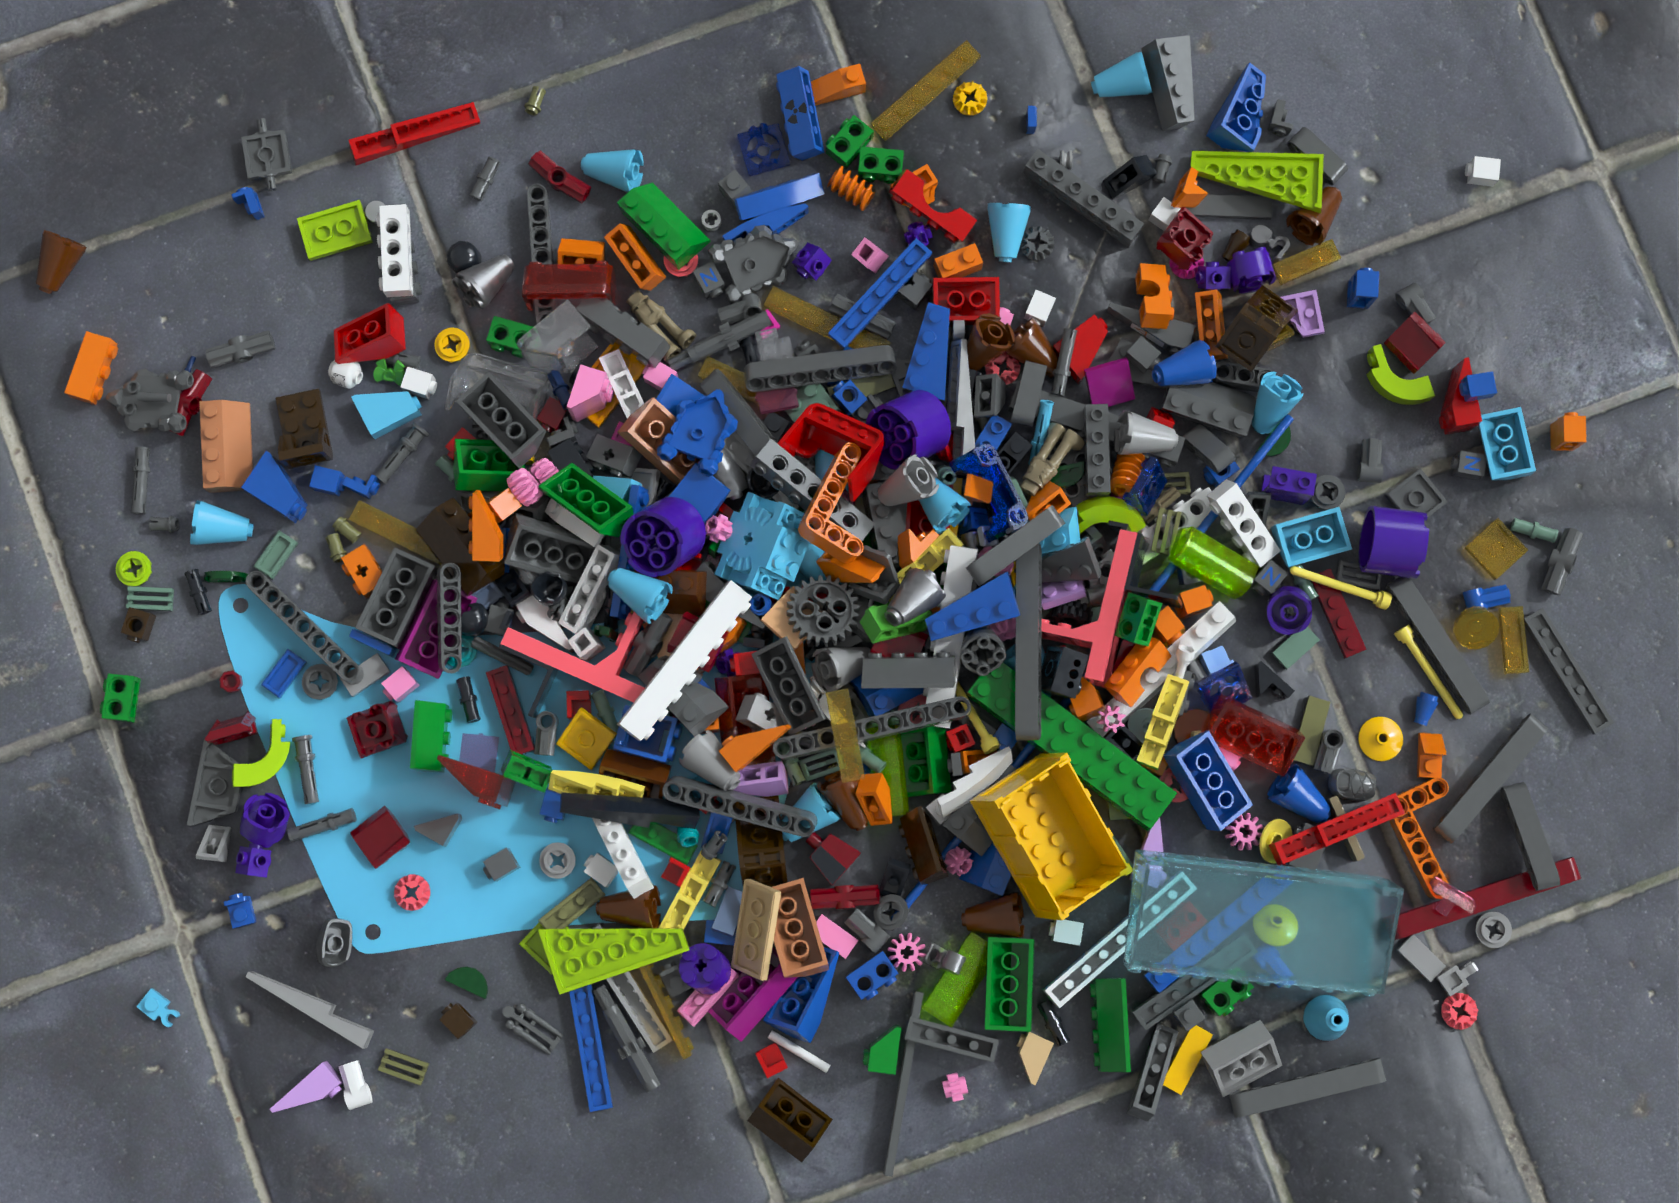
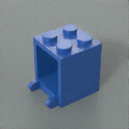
(650, 748)

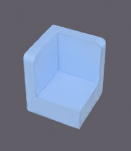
(1214, 660)

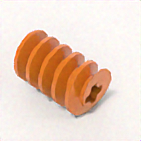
(851, 188)
(1125, 473)

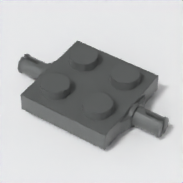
(266, 154)

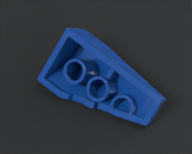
(1239, 116)
(880, 700)

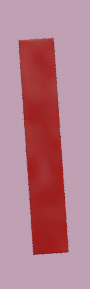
(412, 132)
(1336, 829)

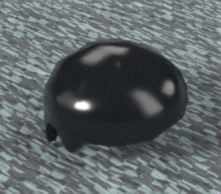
(462, 256)
(759, 485)
(549, 589)
(474, 621)

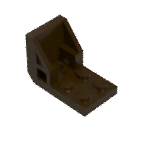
(1256, 328)
(303, 430)
(761, 850)

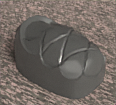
(1352, 784)
(334, 942)

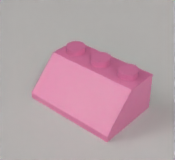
(589, 393)

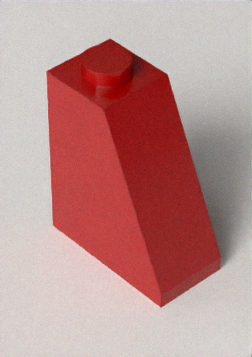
(1087, 343)

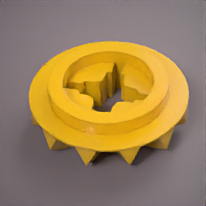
(970, 107)
(442, 343)

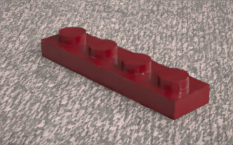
(1339, 617)
(510, 710)

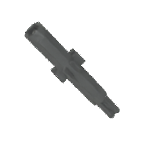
(727, 337)
(629, 1044)

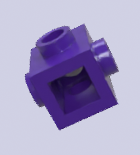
(811, 261)
(1213, 276)
(253, 860)

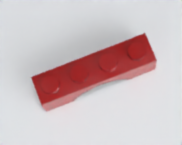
(909, 190)

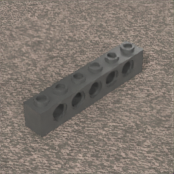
(1083, 198)
(806, 483)

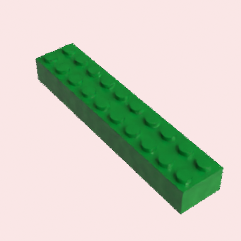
(1093, 758)

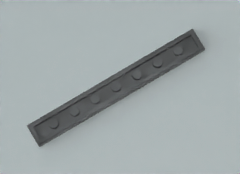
(901, 1091)

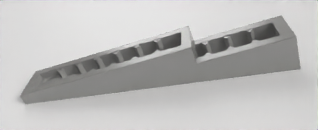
(959, 401)
(315, 1008)
(639, 1009)

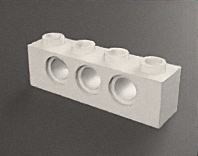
(402, 283)
(1264, 546)
(590, 590)
(624, 857)

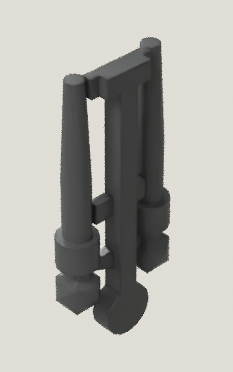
(509, 1011)

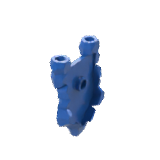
(700, 432)

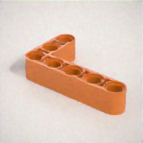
(828, 501)
(1416, 834)

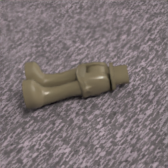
(651, 314)
(1042, 470)

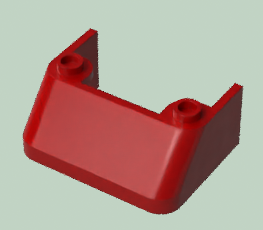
(830, 430)

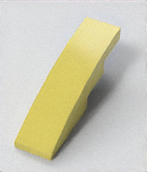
(933, 555)
(1162, 721)
(592, 783)
(690, 893)

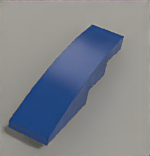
(779, 196)
(775, 220)

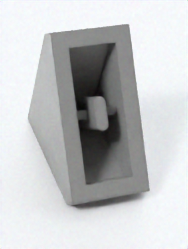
(215, 844)

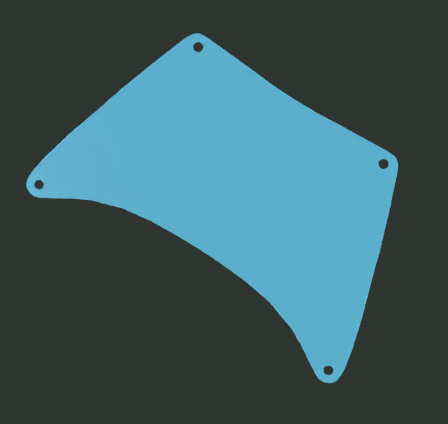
(461, 896)

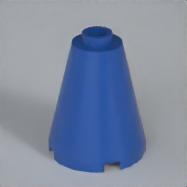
(1186, 366)
(1299, 795)

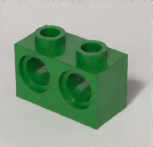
(852, 143)
(881, 158)
(514, 333)
(1138, 619)
(127, 698)
(526, 771)
(1229, 995)

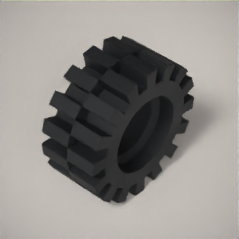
(1072, 613)

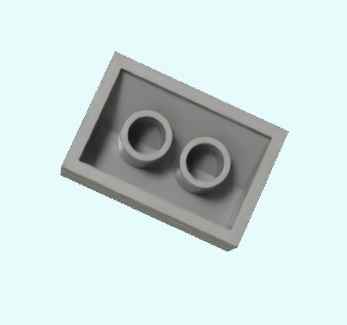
(1241, 1058)

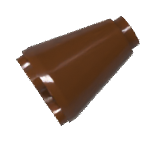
(1033, 346)

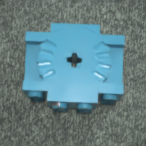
(763, 546)

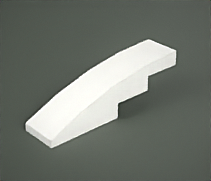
(622, 382)
(980, 778)

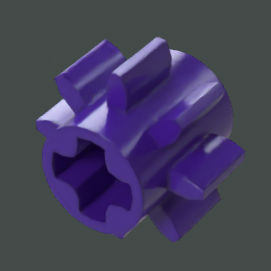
(919, 231)
(723, 662)

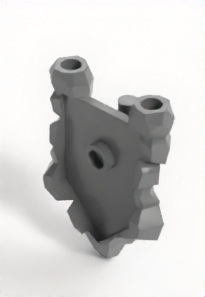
(754, 261)
(152, 400)

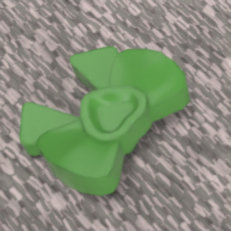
(388, 374)

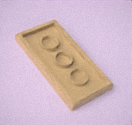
(755, 929)

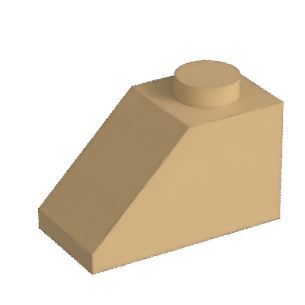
(1033, 1054)

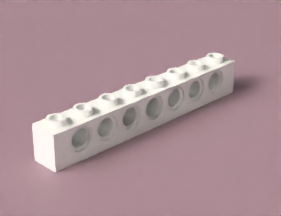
(1188, 518)

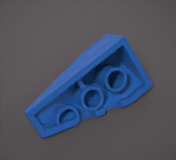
(803, 1003)

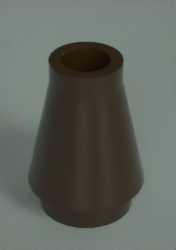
(1237, 242)

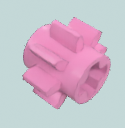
(718, 528)
(1118, 718)
(958, 861)
(955, 1087)

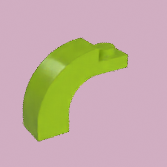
(1395, 388)
(1108, 509)
(269, 765)

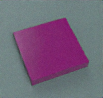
(1110, 383)

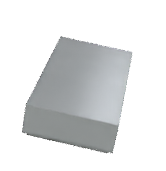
(373, 669)
(1421, 958)

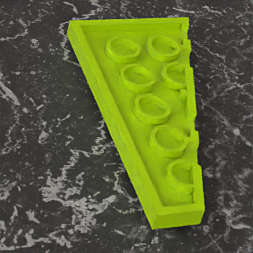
(1279, 176)
(595, 954)

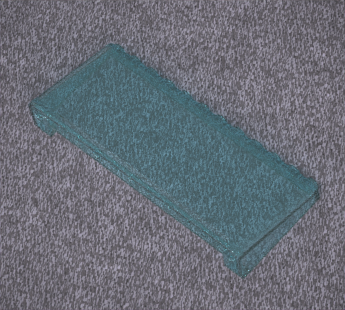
(1260, 923)

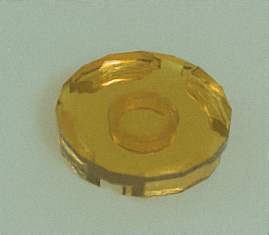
(1476, 627)

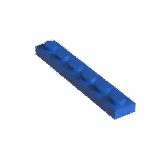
(880, 293)
(638, 500)
(591, 1048)

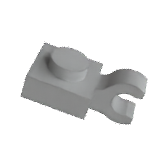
(1455, 979)

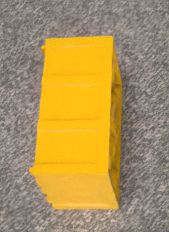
(1050, 835)

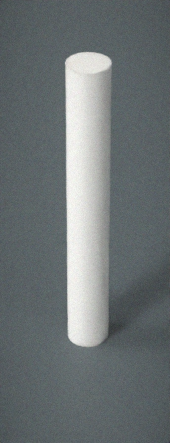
(800, 1052)

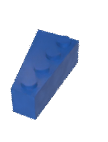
(929, 359)
(979, 608)

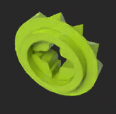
(125, 564)

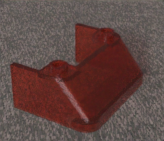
(568, 281)

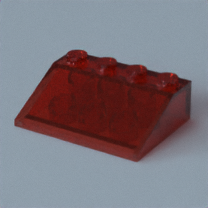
(489, 787)

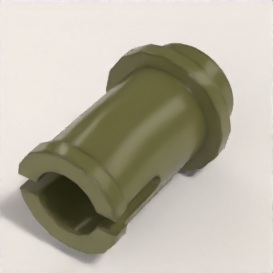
(534, 102)
(346, 529)
(335, 547)

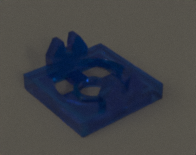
(767, 163)
(1147, 500)
(1240, 683)

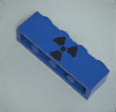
(799, 113)

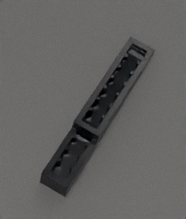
(630, 810)

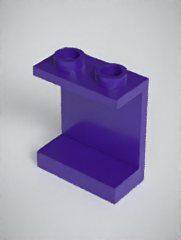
(1289, 485)

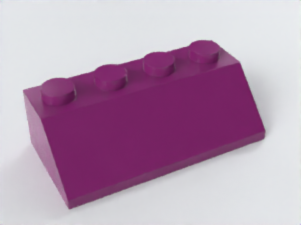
(421, 641)
(750, 999)

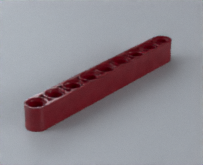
(1485, 897)

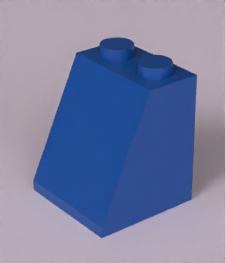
(674, 392)
(275, 488)

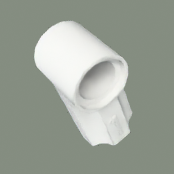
(356, 1090)

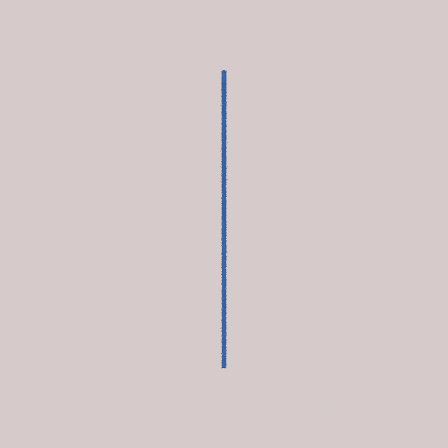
(1157, 585)

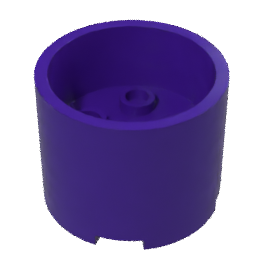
(910, 427)
(663, 536)
(1393, 542)

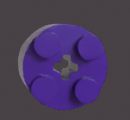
(1251, 270)
(1291, 622)
(264, 819)
(704, 968)

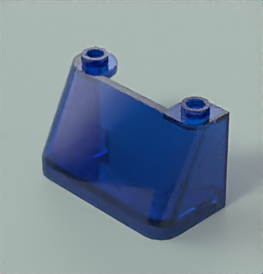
(1005, 500)

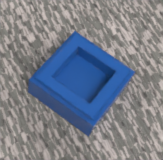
(1031, 119)

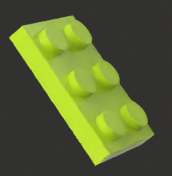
(334, 230)

